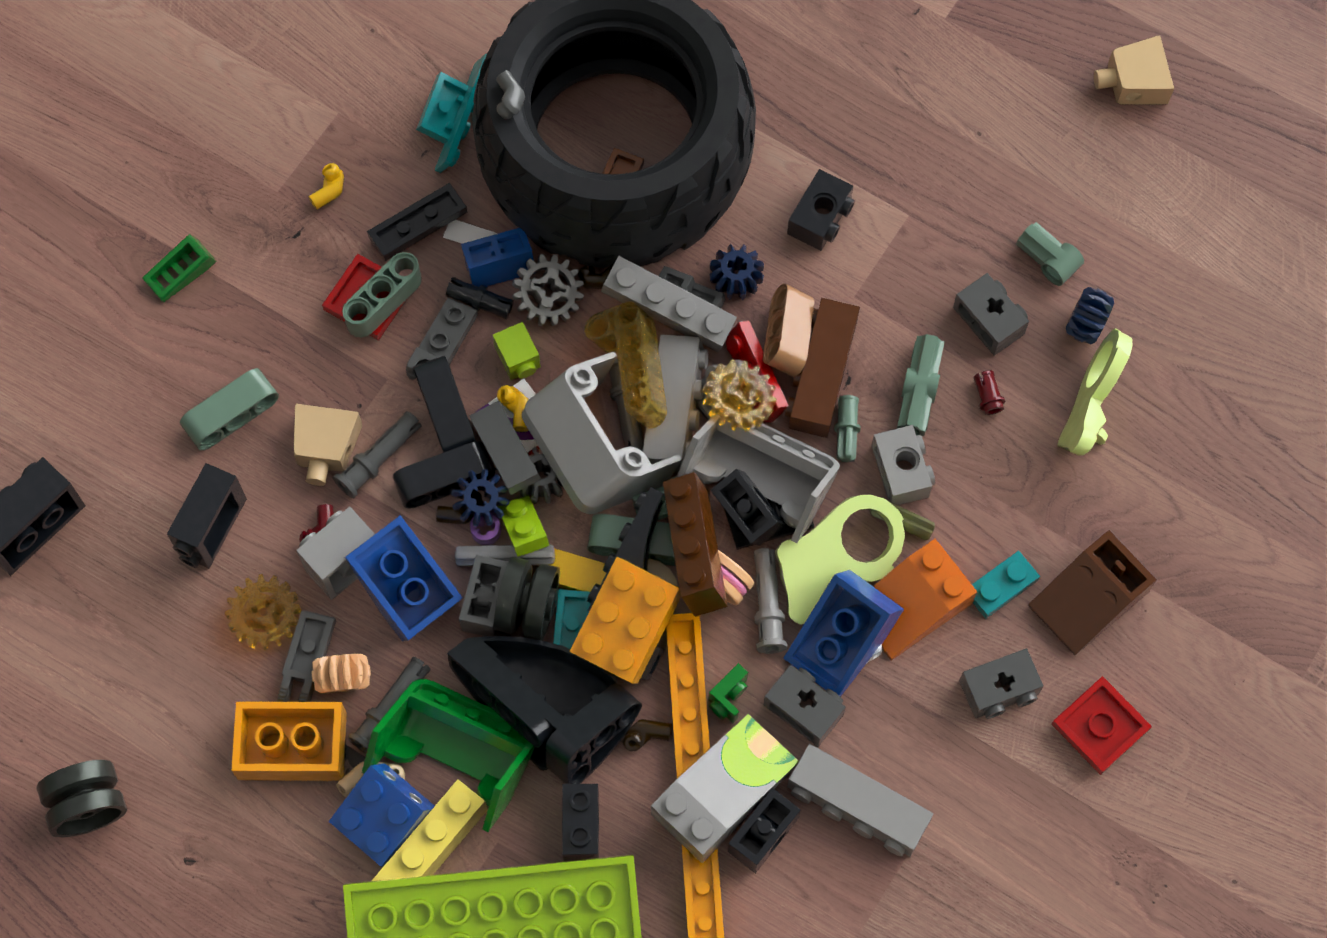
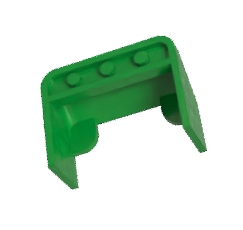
(457, 733)

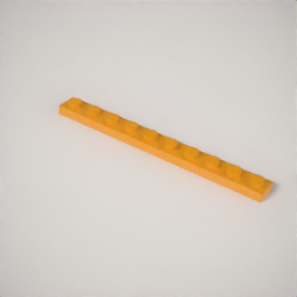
(691, 743)

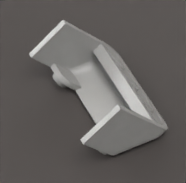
(578, 447)
(775, 462)

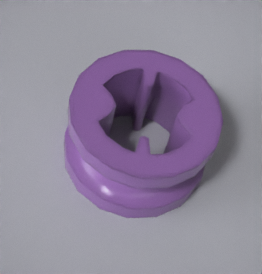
(491, 536)

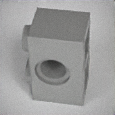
(900, 484)

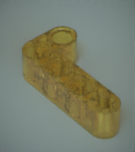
(634, 338)

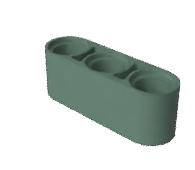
(380, 309)
(229, 409)
(606, 531)

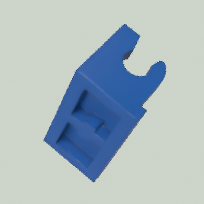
(497, 257)

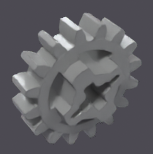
(562, 292)

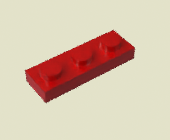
(744, 345)

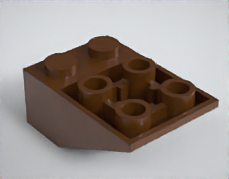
(1092, 592)

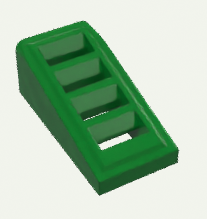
(186, 276)

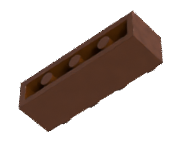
(824, 369)
(694, 544)

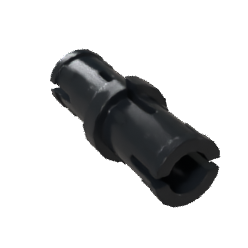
(479, 297)

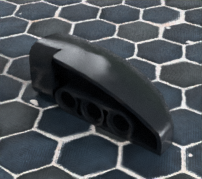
(550, 698)

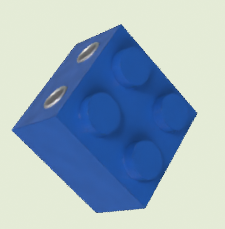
(381, 813)

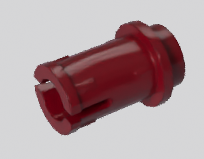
(989, 394)

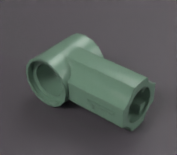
(1056, 259)

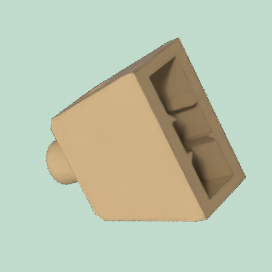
(1138, 73)
(324, 440)

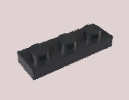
(417, 221)

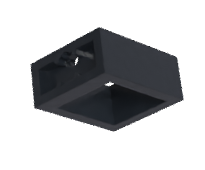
(206, 516)

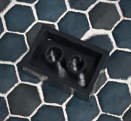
(34, 512)

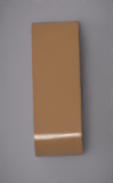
(788, 330)

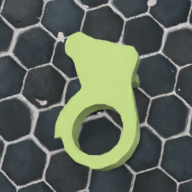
(1087, 417)
(817, 556)

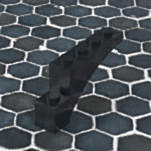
(635, 549)

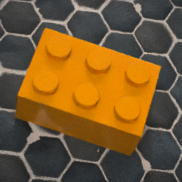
(626, 620)
(289, 741)

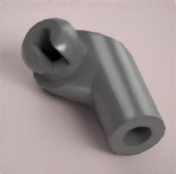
(513, 95)

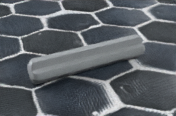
(466, 554)

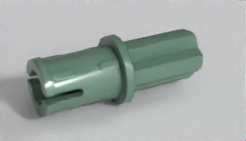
(847, 428)

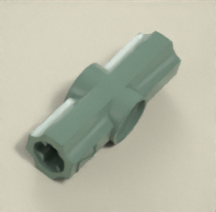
(921, 383)

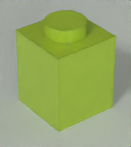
(517, 351)

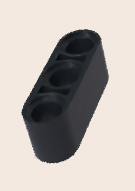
(444, 403)
(439, 474)

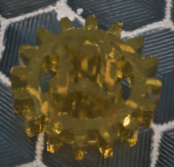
(739, 395)
(250, 618)

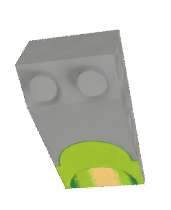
(723, 787)

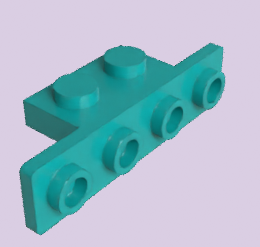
(448, 112)

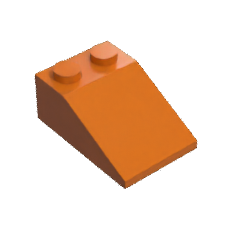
(929, 591)

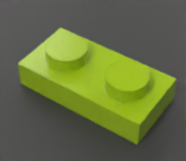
(523, 526)

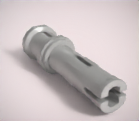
(769, 616)

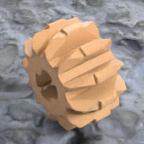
(341, 673)

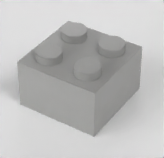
(324, 551)

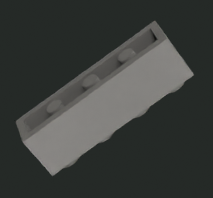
(669, 303)
(681, 368)
(859, 800)

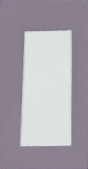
(464, 232)

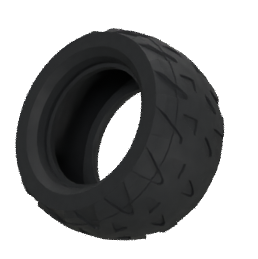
(616, 214)

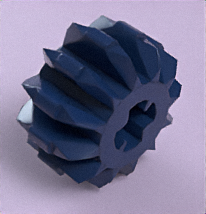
(747, 277)
(1090, 315)
(490, 492)

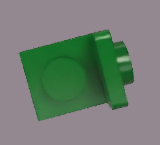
(731, 687)

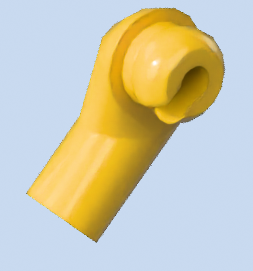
(331, 188)
(515, 402)

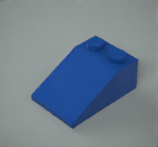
(402, 579)
(843, 631)

